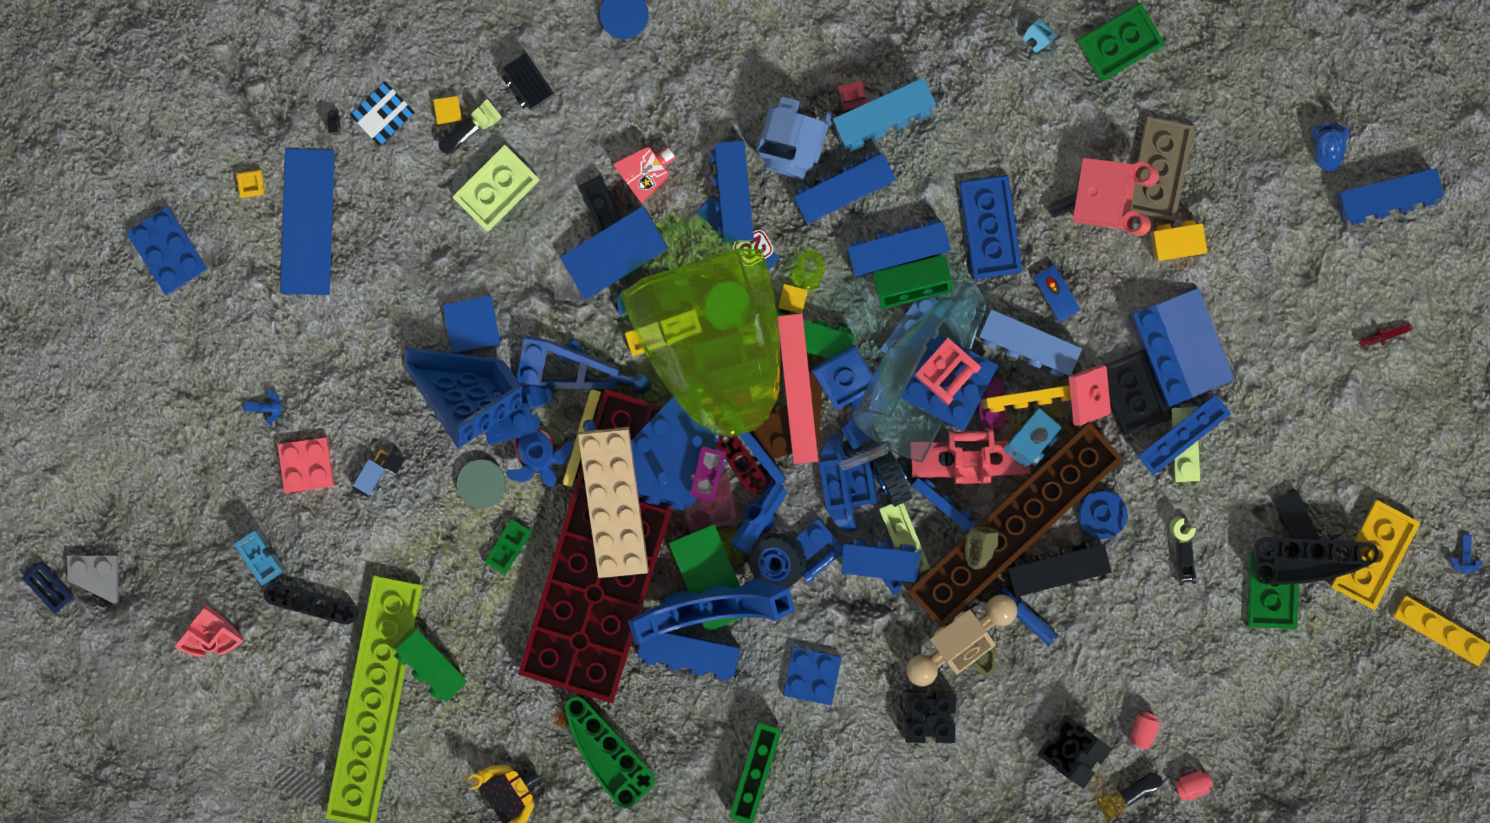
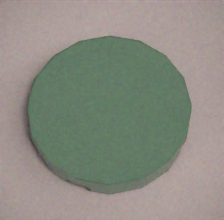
(481, 483)

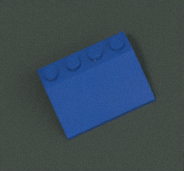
(1182, 347)

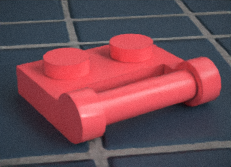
(941, 365)

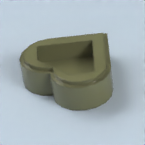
(985, 664)

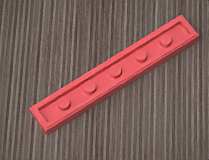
(798, 388)

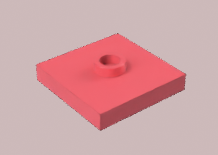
(1089, 395)

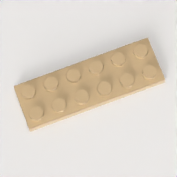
(613, 502)

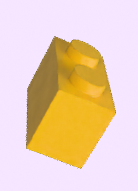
(1178, 242)

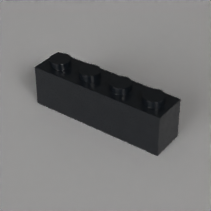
(1058, 569)

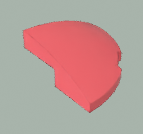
(209, 634)

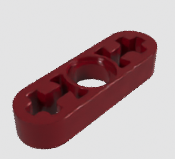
(758, 474)

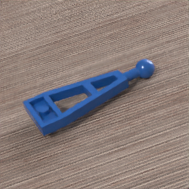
(533, 363)

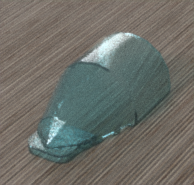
(881, 410)

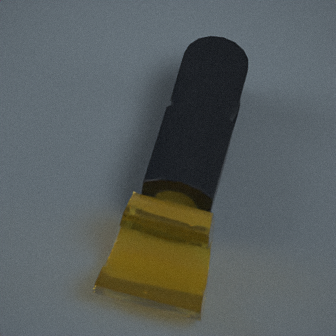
(1114, 805)

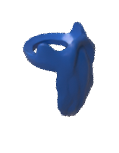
(1330, 145)

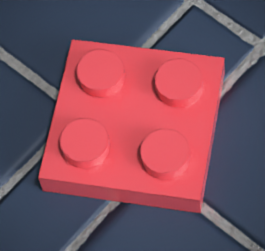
(306, 465)

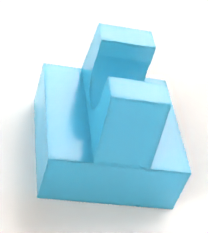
(1040, 33)

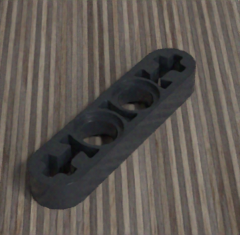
(310, 605)

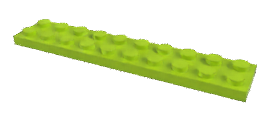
(373, 702)

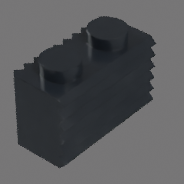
(528, 82)

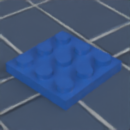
(964, 400)

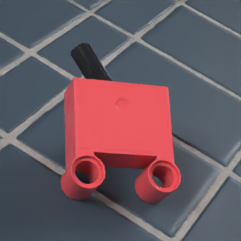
(1107, 195)

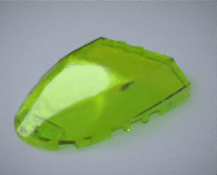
(712, 338)

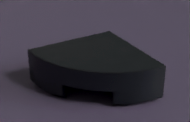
(334, 126)

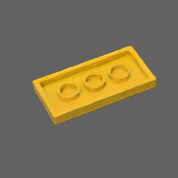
(1392, 535)

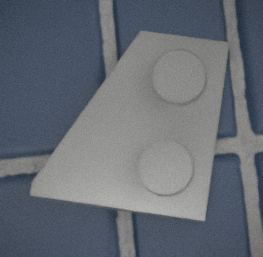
(95, 574)

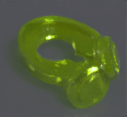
(813, 281)

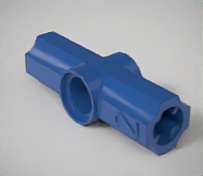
(759, 517)

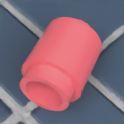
(1144, 730)
(1194, 785)

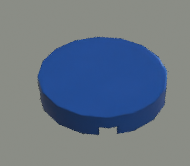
(624, 18)
(1102, 514)

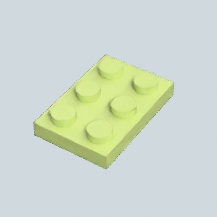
(496, 188)

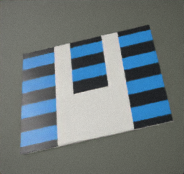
(382, 113)

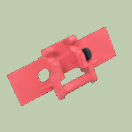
(967, 466)

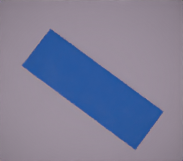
(307, 221)

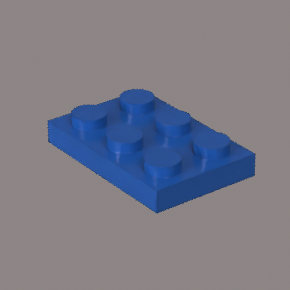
(167, 251)

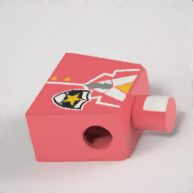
(645, 171)

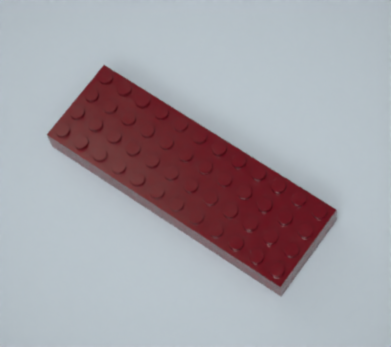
(582, 619)

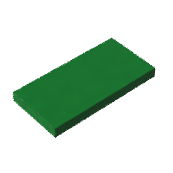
(704, 565)

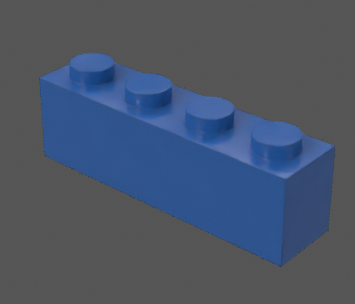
(844, 188)
(734, 192)
(1390, 195)
(899, 248)
(691, 653)

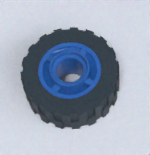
(892, 479)
(787, 551)

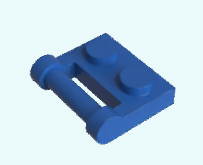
(814, 539)

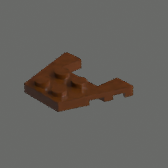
(775, 431)

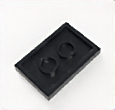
(1135, 394)

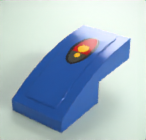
(1056, 293)

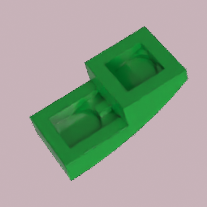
(508, 547)

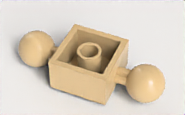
(962, 641)

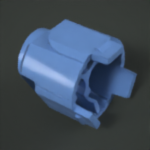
(791, 140)

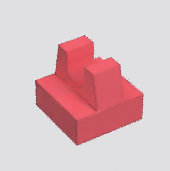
(852, 95)

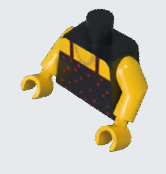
(507, 791)

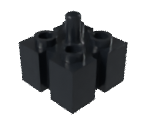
(930, 716)
(1074, 751)

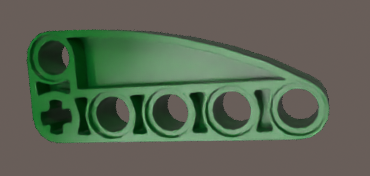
(606, 762)

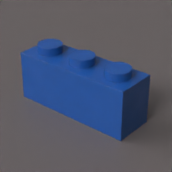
(881, 560)

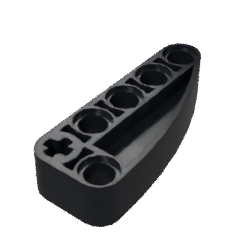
(1303, 566)

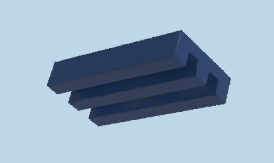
(62, 602)

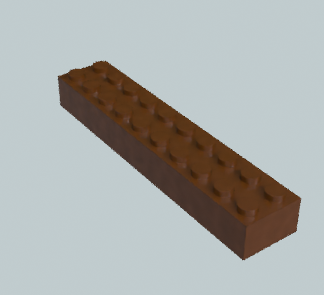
(1019, 522)

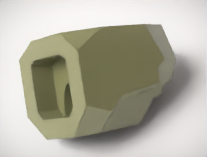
(980, 546)

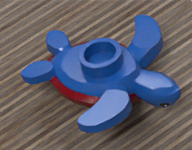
(537, 455)

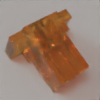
(563, 720)

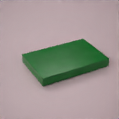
(1120, 42)
(1271, 603)

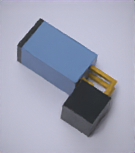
(373, 472)

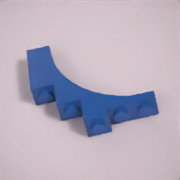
(720, 602)

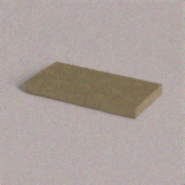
(1167, 148)

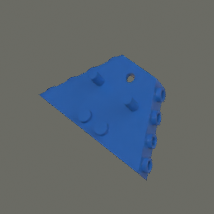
(464, 390)
(667, 456)

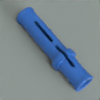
(1029, 619)

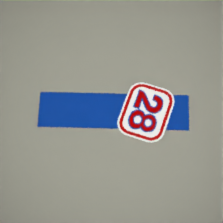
(761, 241)

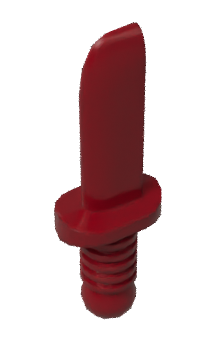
(1383, 335)

